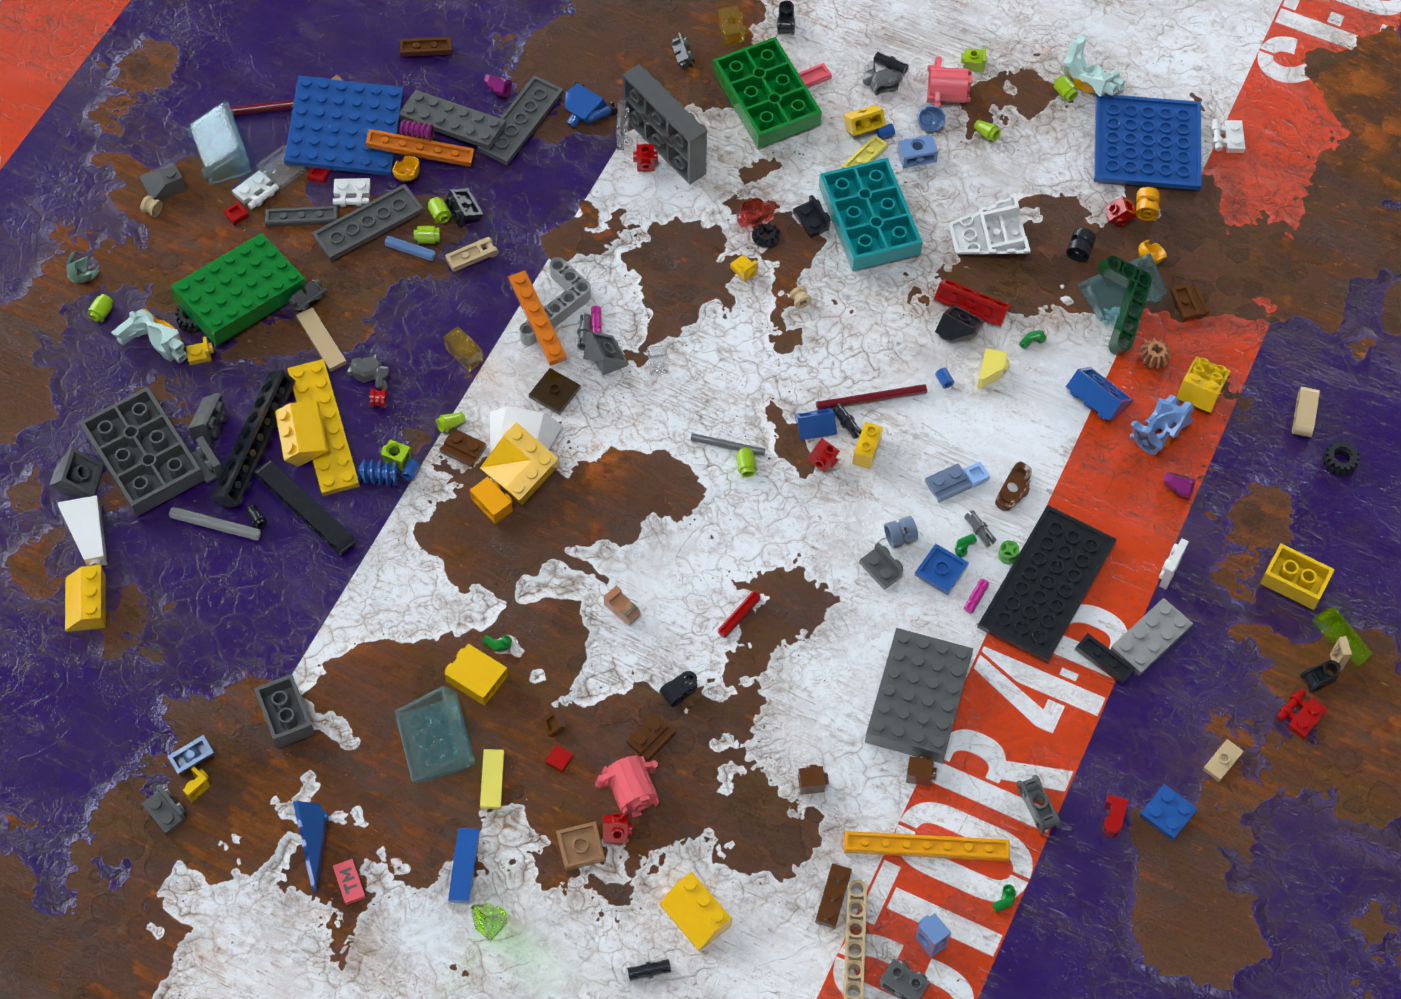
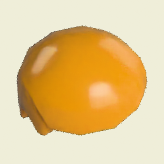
(407, 169)
(1157, 252)

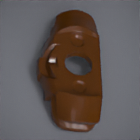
(1020, 476)

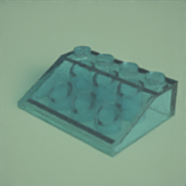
(434, 735)

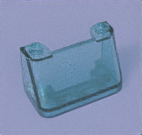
(219, 144)
(1106, 295)

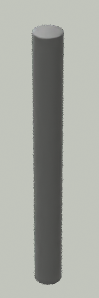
(726, 444)

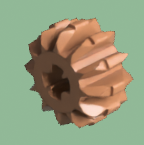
(1155, 353)

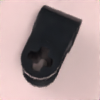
(786, 18)
(1318, 677)
(677, 690)

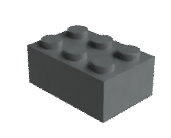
(284, 711)

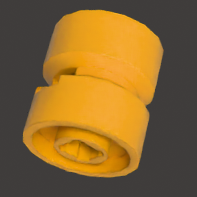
(1147, 203)

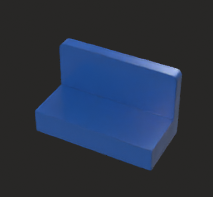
(816, 423)

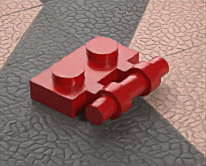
(1306, 718)

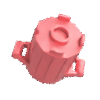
(948, 84)
(630, 784)

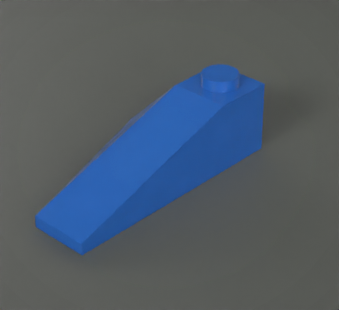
(312, 826)

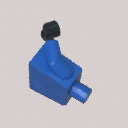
(586, 106)

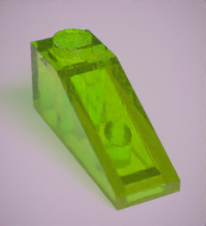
(1334, 625)
(488, 919)

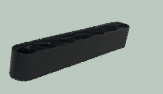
(304, 507)

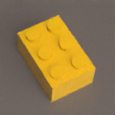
(1297, 576)

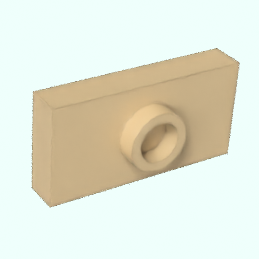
(1341, 652)
(1223, 760)

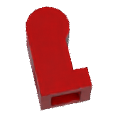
(1114, 821)

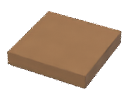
(580, 846)

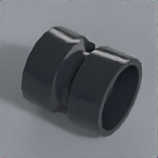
(1081, 244)

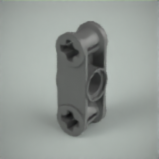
(1043, 816)

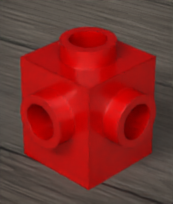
(645, 157)
(1120, 211)
(823, 455)
(616, 828)

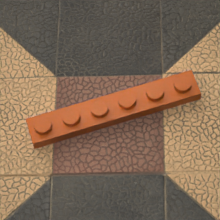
(419, 147)
(537, 318)

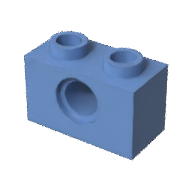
(917, 151)
(191, 755)
(932, 934)

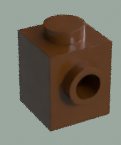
(920, 771)
(812, 779)

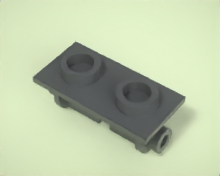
(686, 56)
(302, 300)

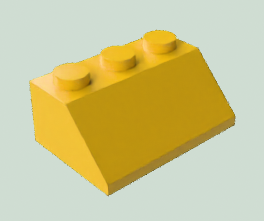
(301, 432)
(85, 599)
(695, 911)

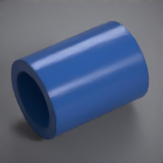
(885, 131)
(944, 378)
(410, 469)

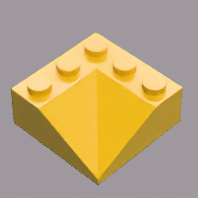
(520, 463)

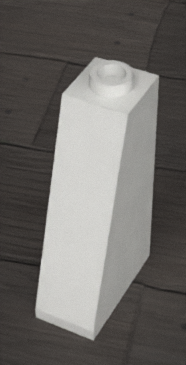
(86, 527)

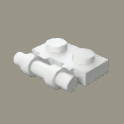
(1233, 133)
(254, 186)
(351, 188)

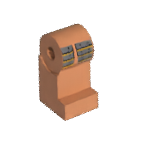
(621, 605)

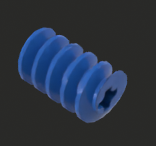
(378, 472)

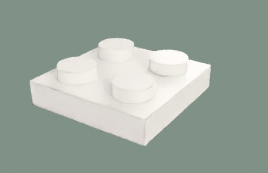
(1172, 563)

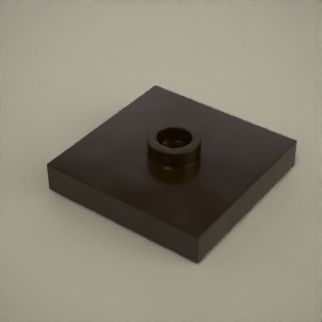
(554, 391)

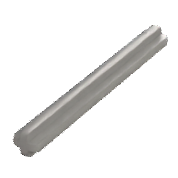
(215, 523)

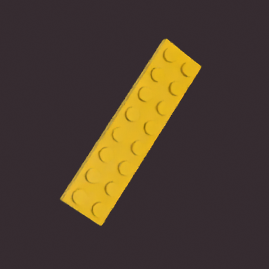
(334, 468)

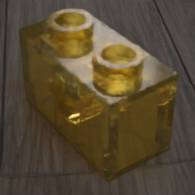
(731, 25)
(463, 348)

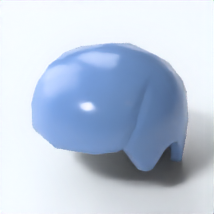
(930, 118)

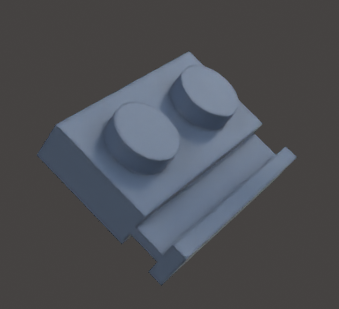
(948, 483)

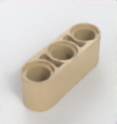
(1305, 411)

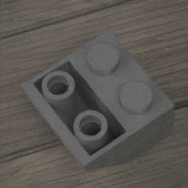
(208, 418)

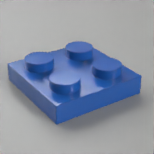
(941, 568)
(1168, 812)

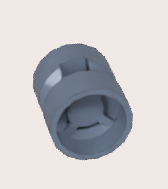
(896, 536)

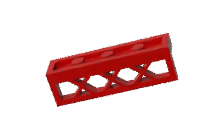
(972, 301)

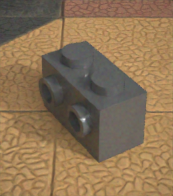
(903, 981)

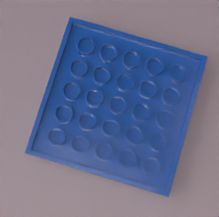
(333, 124)
(1147, 142)

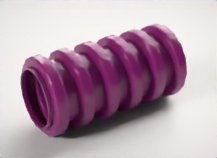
(417, 129)

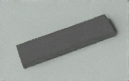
(300, 216)

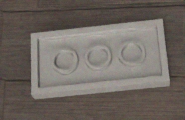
(1152, 636)

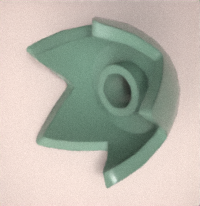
(78, 270)

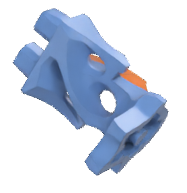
(1168, 418)

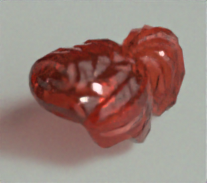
(755, 212)

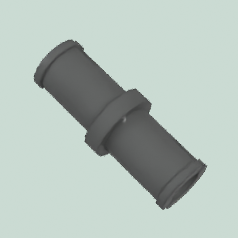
(583, 330)
(980, 528)

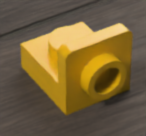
(744, 267)
(200, 352)
(198, 786)

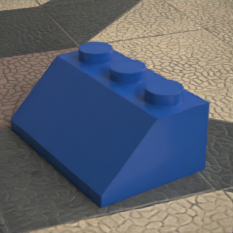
(1098, 393)

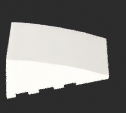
(991, 230)
(536, 423)

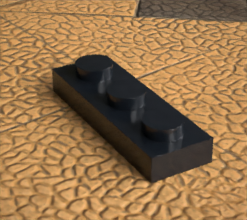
(1105, 659)

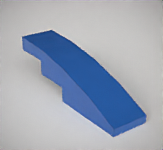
(464, 865)

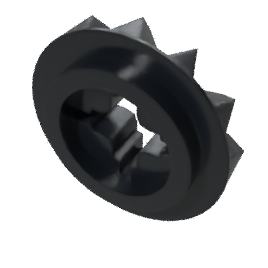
(763, 241)

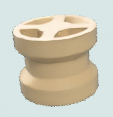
(151, 206)
(800, 297)

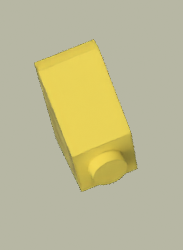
(992, 367)

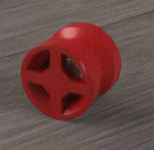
(378, 398)

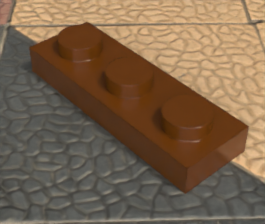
(425, 46)
(833, 896)

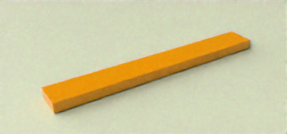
(927, 846)

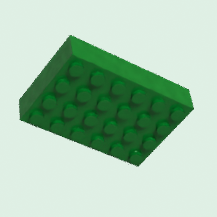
(767, 92)
(238, 288)

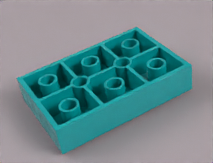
(870, 214)

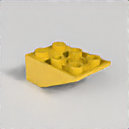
(1203, 384)

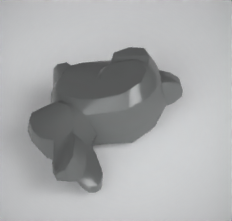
(882, 80)
(369, 369)

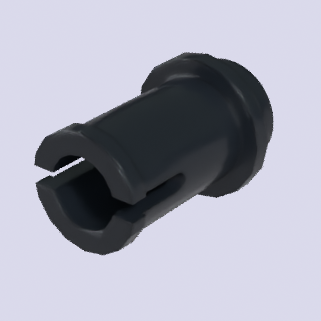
(257, 519)

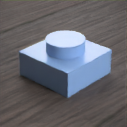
(976, 474)

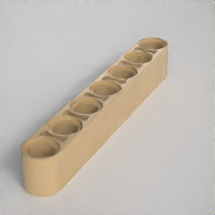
(855, 941)

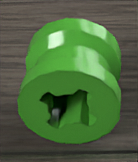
(1008, 547)

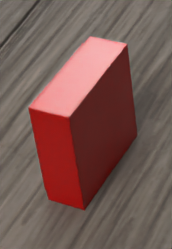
(318, 175)
(236, 213)
(558, 758)

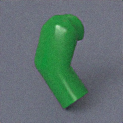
(1031, 336)
(962, 544)
(497, 645)
(1007, 899)

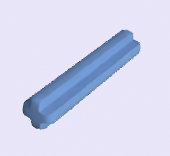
(410, 248)

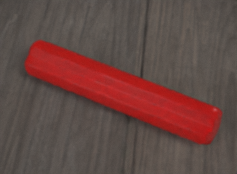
(741, 611)

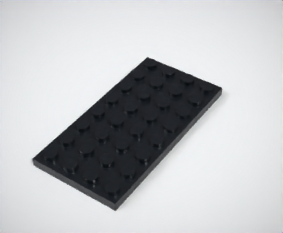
(1047, 584)

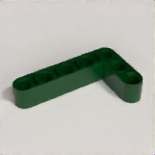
(1132, 302)

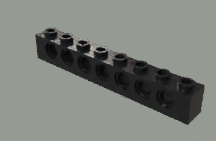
(252, 439)

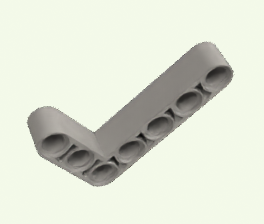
(560, 303)

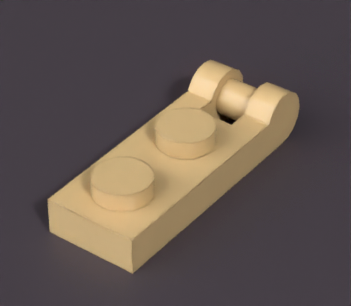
(471, 254)

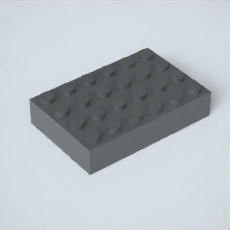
(665, 124)
(142, 451)
(919, 695)

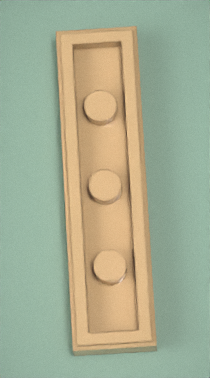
(321, 339)

